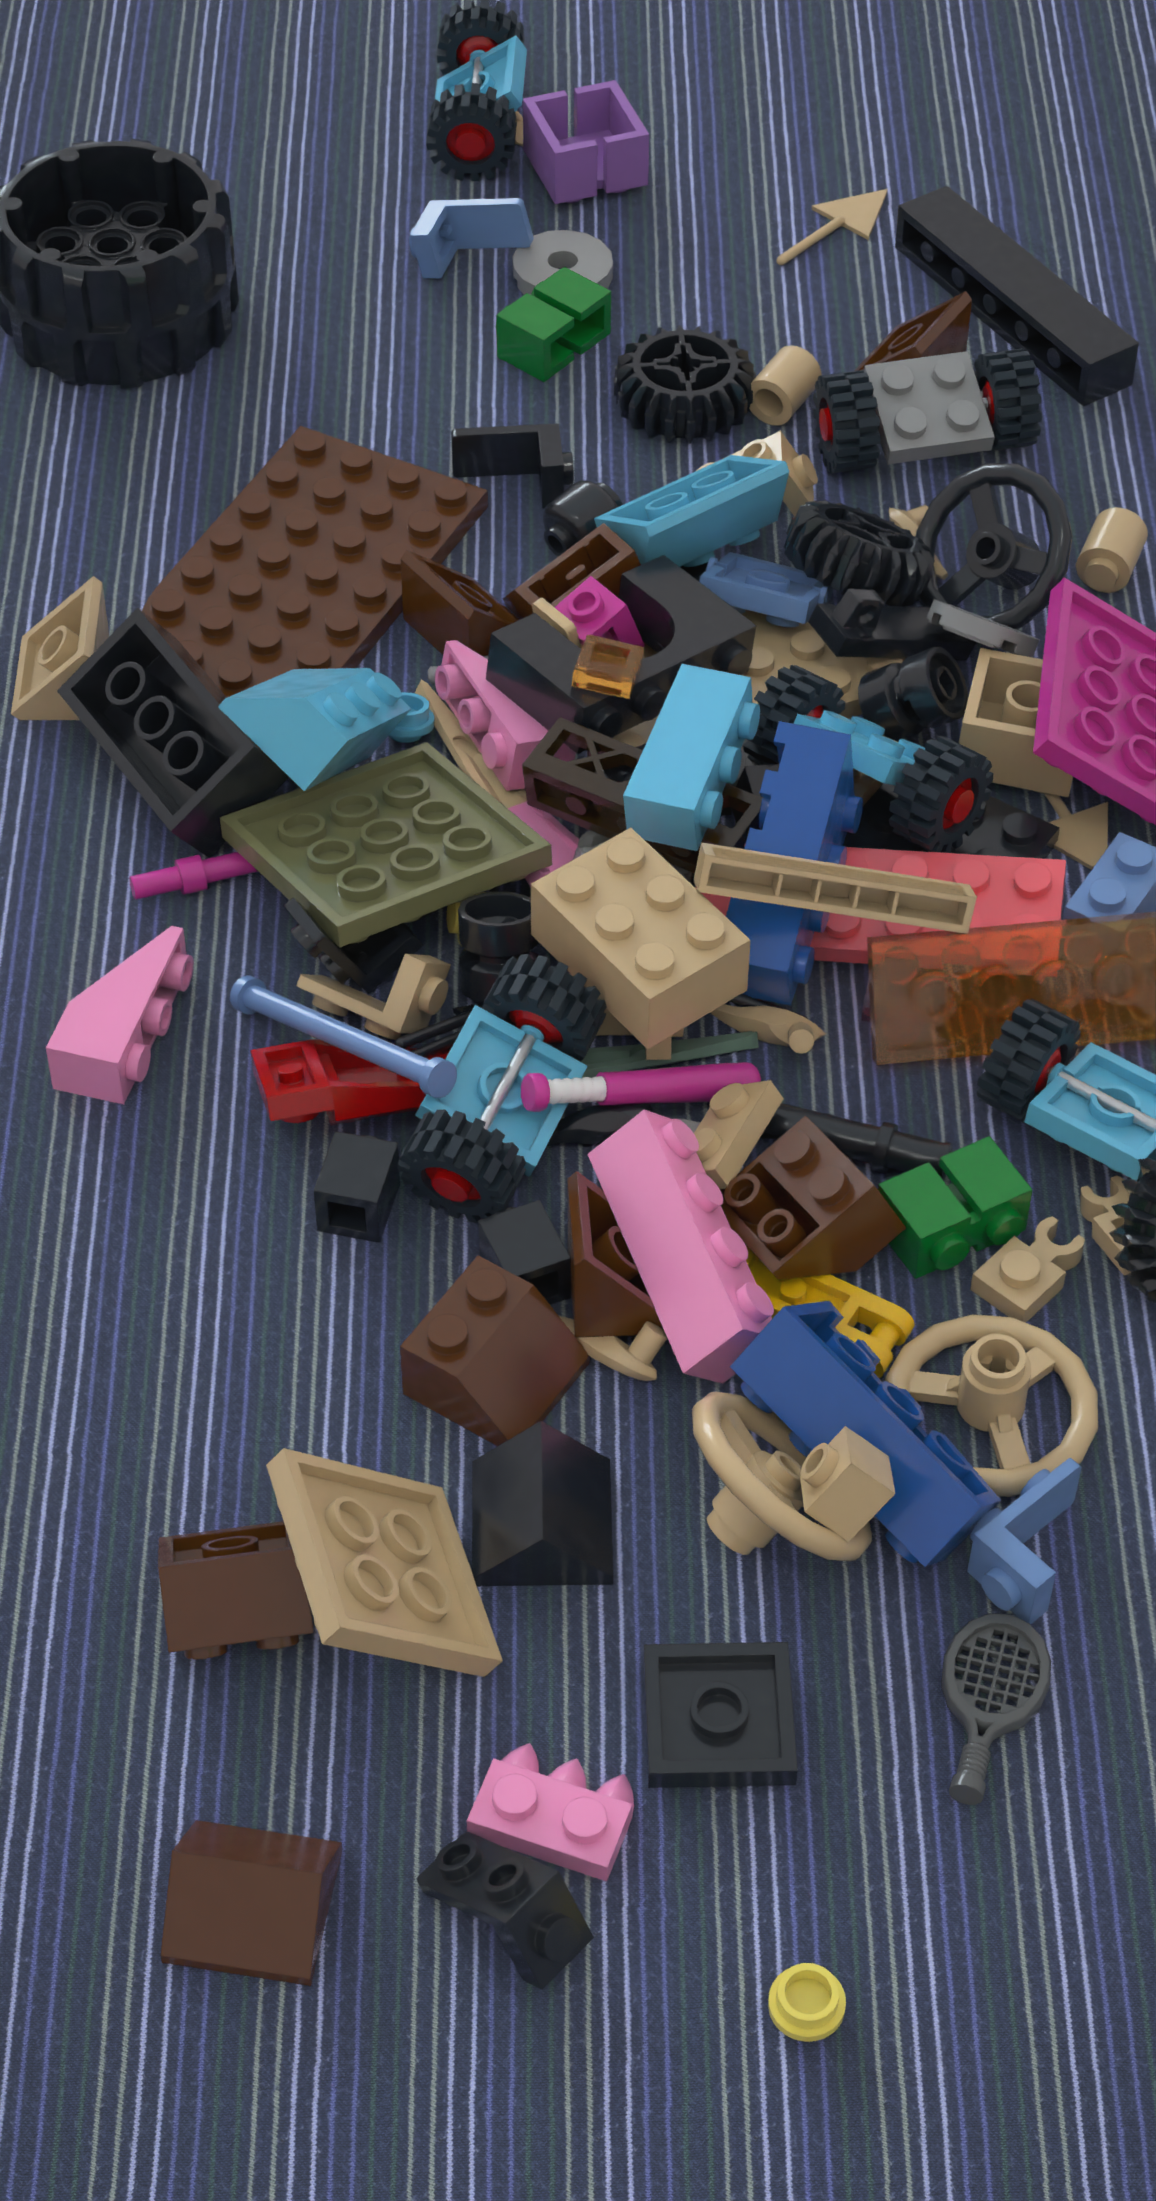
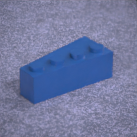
(803, 816)
(828, 1382)

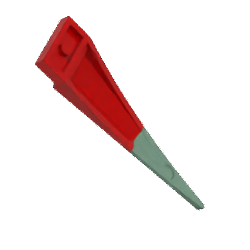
(318, 1077)

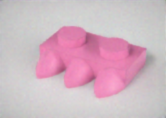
(553, 1813)

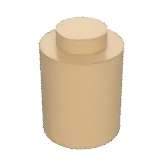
(784, 385)
(1111, 550)

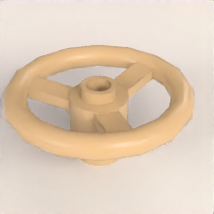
(995, 1389)
(760, 1487)

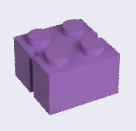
(606, 147)

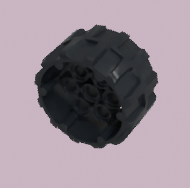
(116, 263)

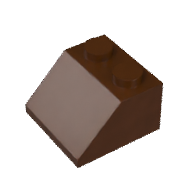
(491, 1354)
(231, 1590)

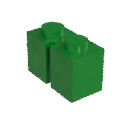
(557, 314)
(942, 1221)

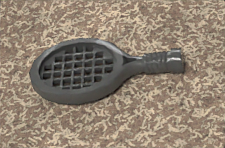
(968, 1783)

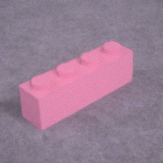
(682, 1243)

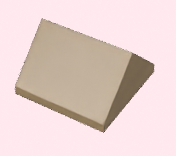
(56, 651)

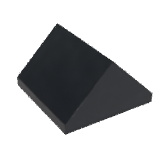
(541, 1512)

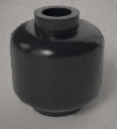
(573, 513)

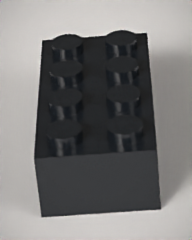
(166, 733)

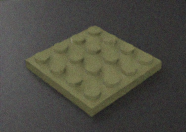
(385, 843)

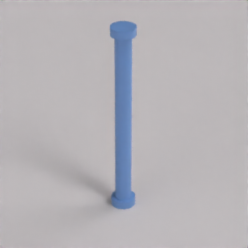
(434, 1076)

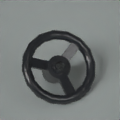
(996, 550)

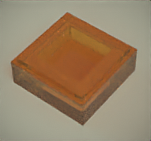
(608, 666)

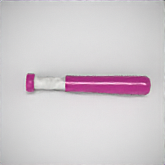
(657, 1085)

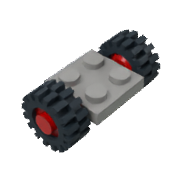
(927, 409)

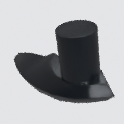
(595, 1123)

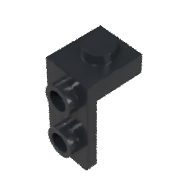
(514, 452)
(365, 961)
(517, 1897)

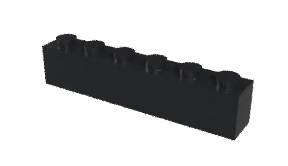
(1017, 295)

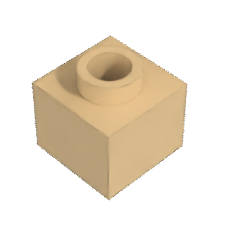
(846, 1483)

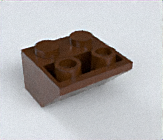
(596, 555)
(808, 1208)

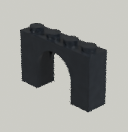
(673, 617)

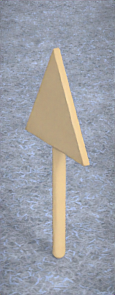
(853, 213)
(1081, 834)

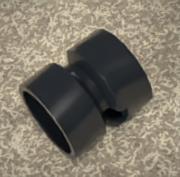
(914, 694)
(492, 932)

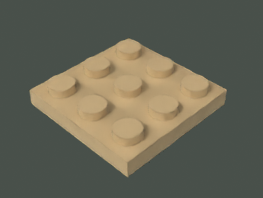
(382, 1564)

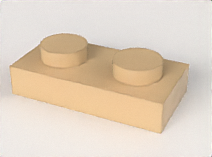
(734, 1126)

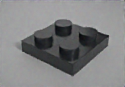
(719, 1715)

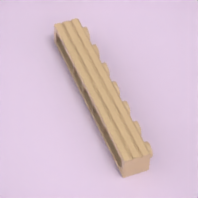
(834, 888)

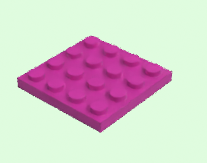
(1099, 698)

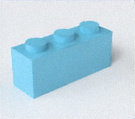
(691, 757)

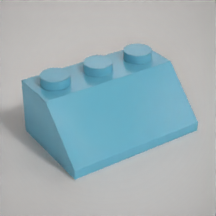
(702, 511)
(318, 719)

